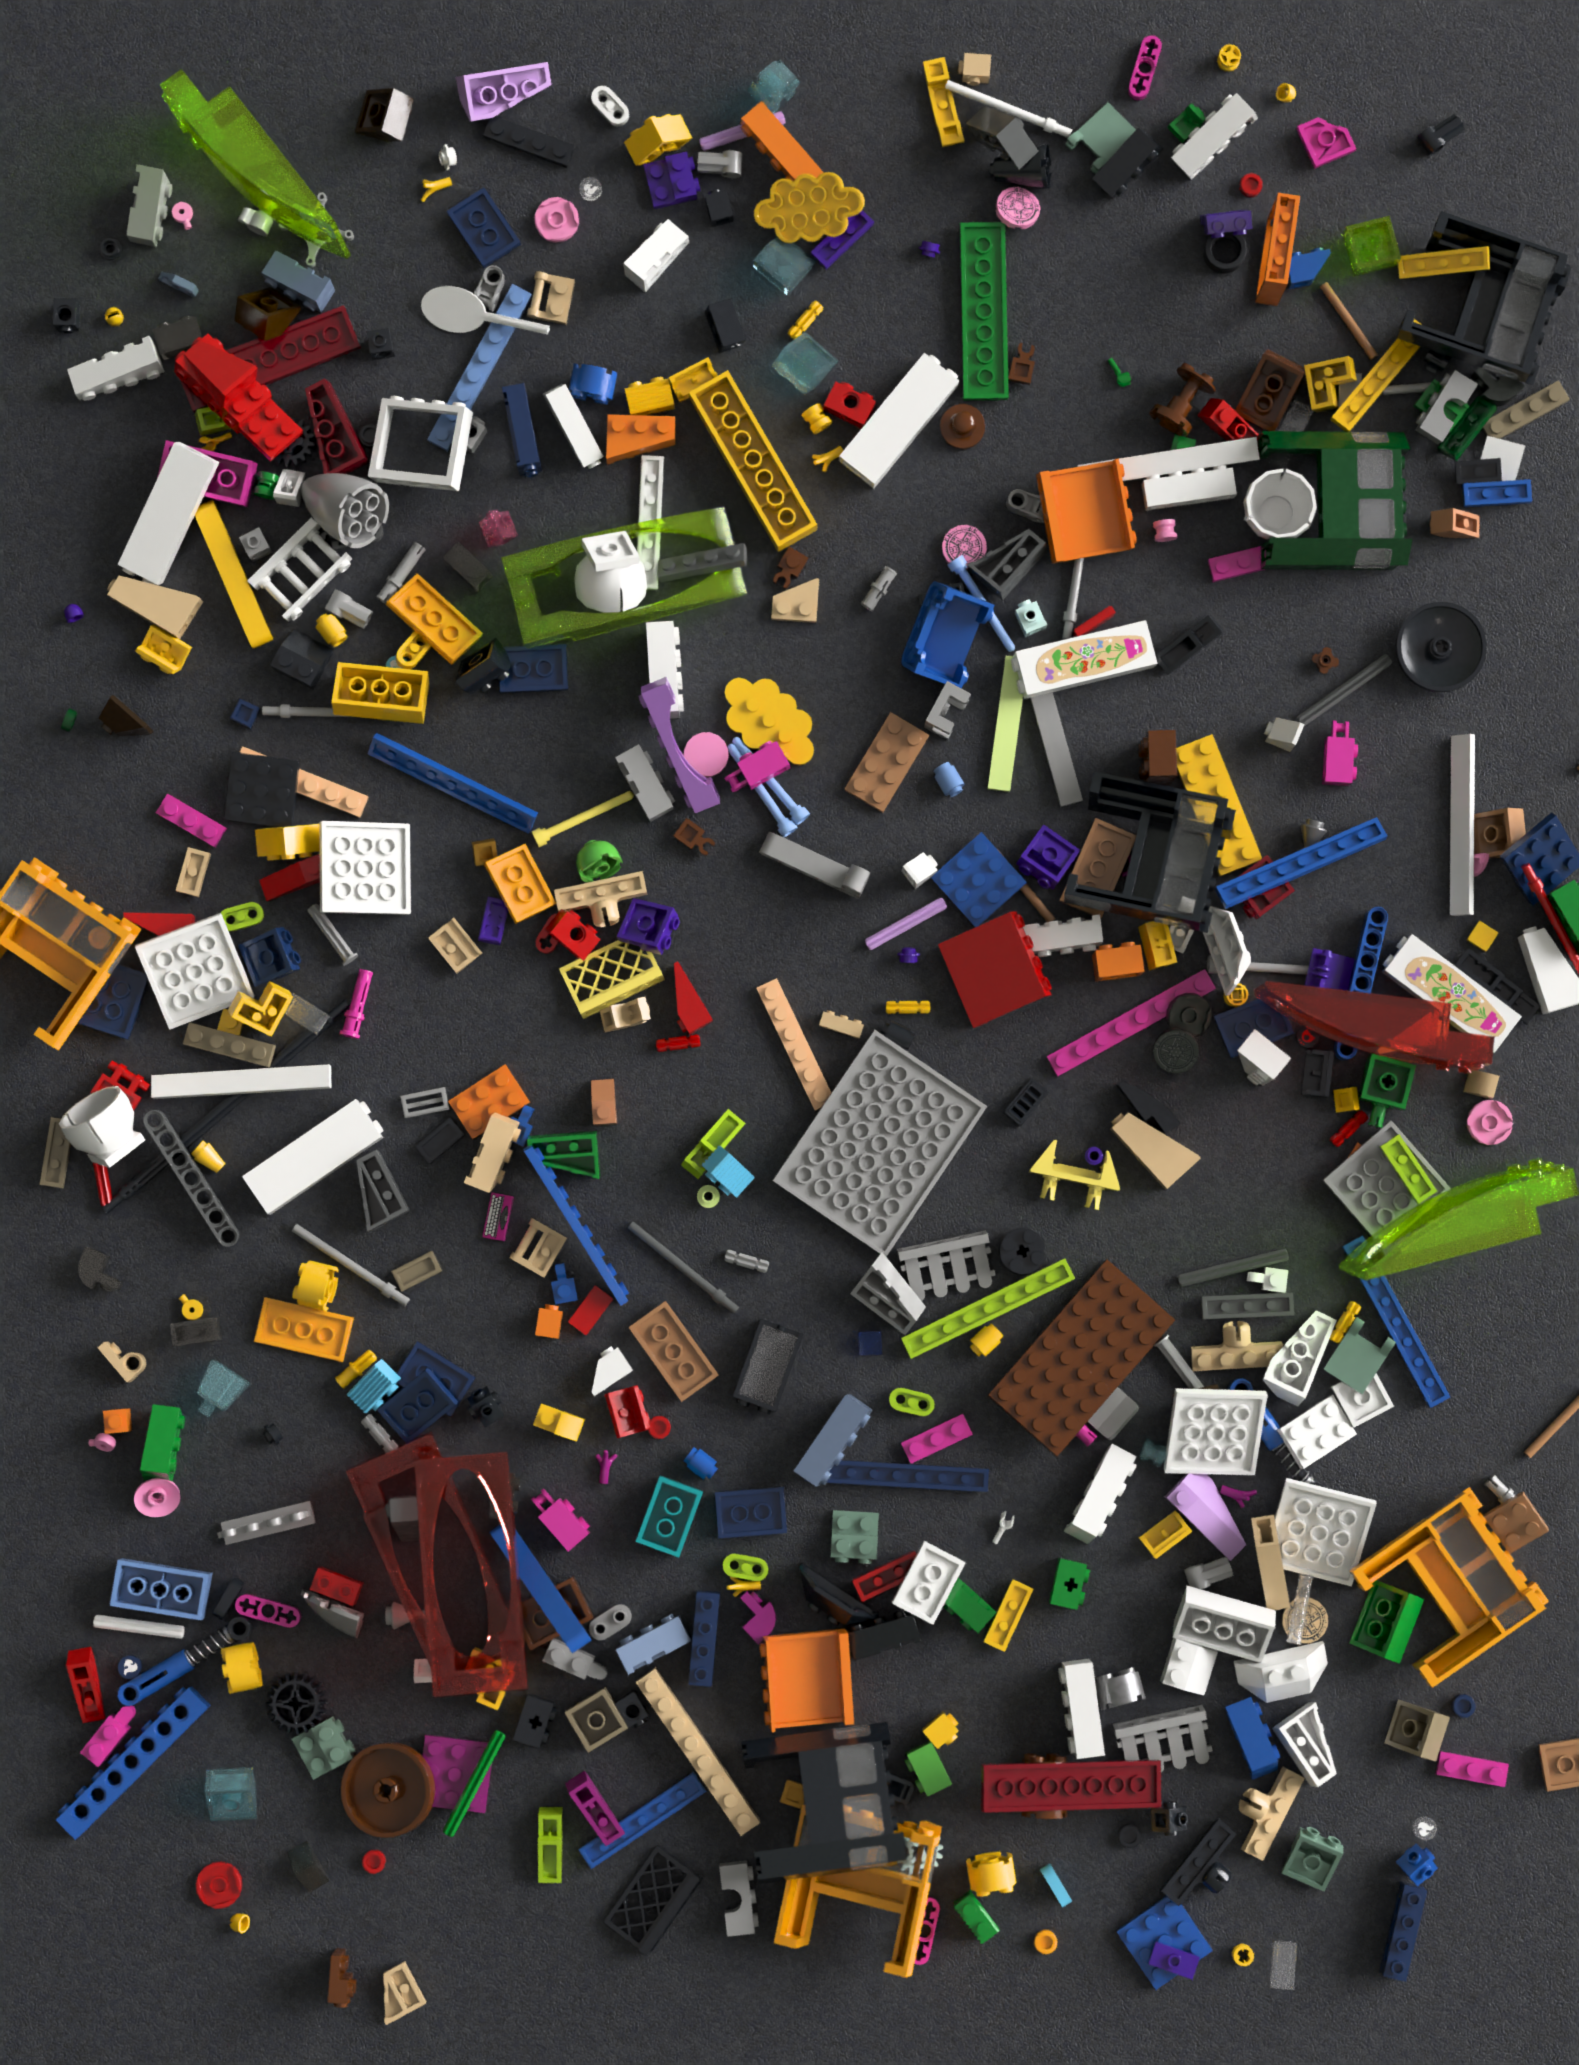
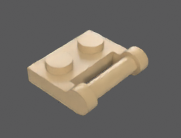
(558, 299)
(545, 1250)

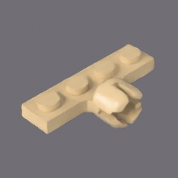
(602, 896)
(1235, 1351)
(1268, 1811)

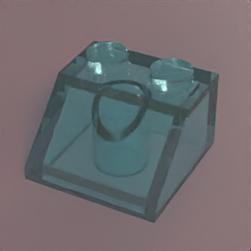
(783, 264)
(804, 363)
(231, 1794)

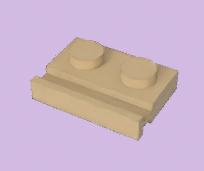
(455, 945)

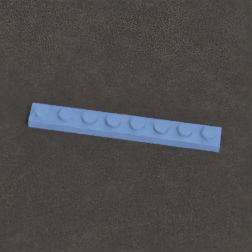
(481, 365)

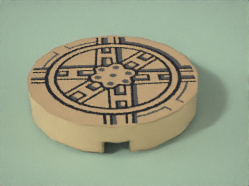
(1316, 1621)

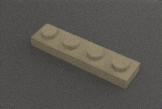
(1526, 411)
(229, 1044)

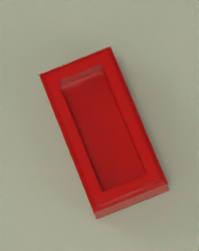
(1094, 622)
(590, 1310)

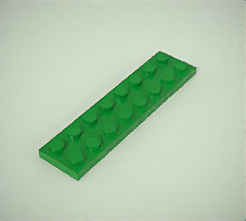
(984, 311)

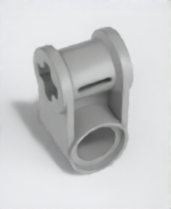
(488, 291)
(1029, 506)

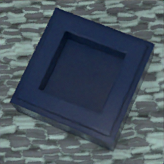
(245, 713)

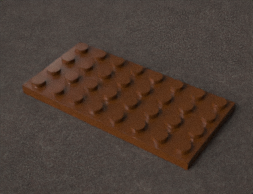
(1081, 1358)

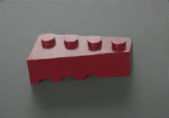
(335, 436)

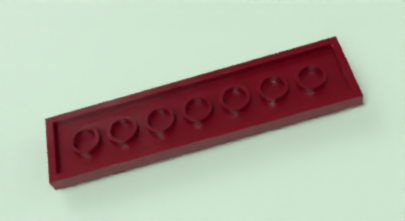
(296, 350)
(1070, 1786)

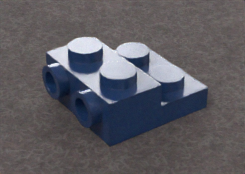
(270, 956)

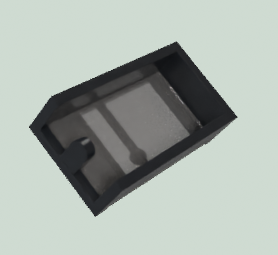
(767, 1366)

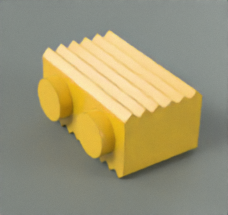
(649, 397)

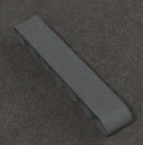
(192, 1189)

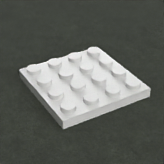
(364, 868)
(194, 970)
(1215, 1431)
(1322, 1530)

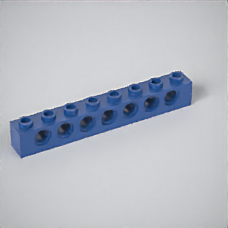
(77, 1824)

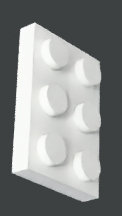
(1316, 1432)
(928, 1582)

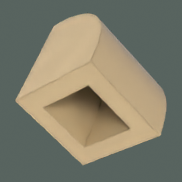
(1481, 1084)

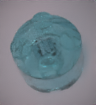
(774, 85)

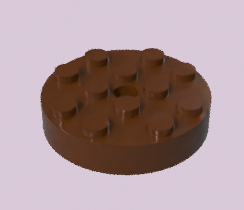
(409, 1798)

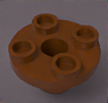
(962, 426)

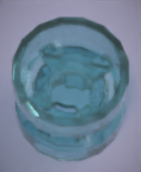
(1153, 1452)

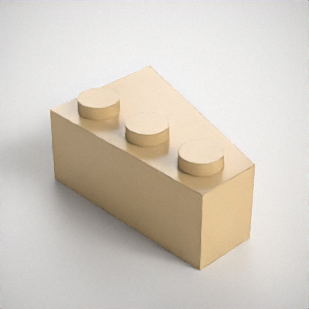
(493, 1152)

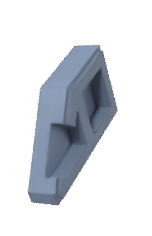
(179, 283)

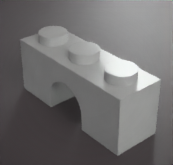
(1434, 423)
(736, 1877)

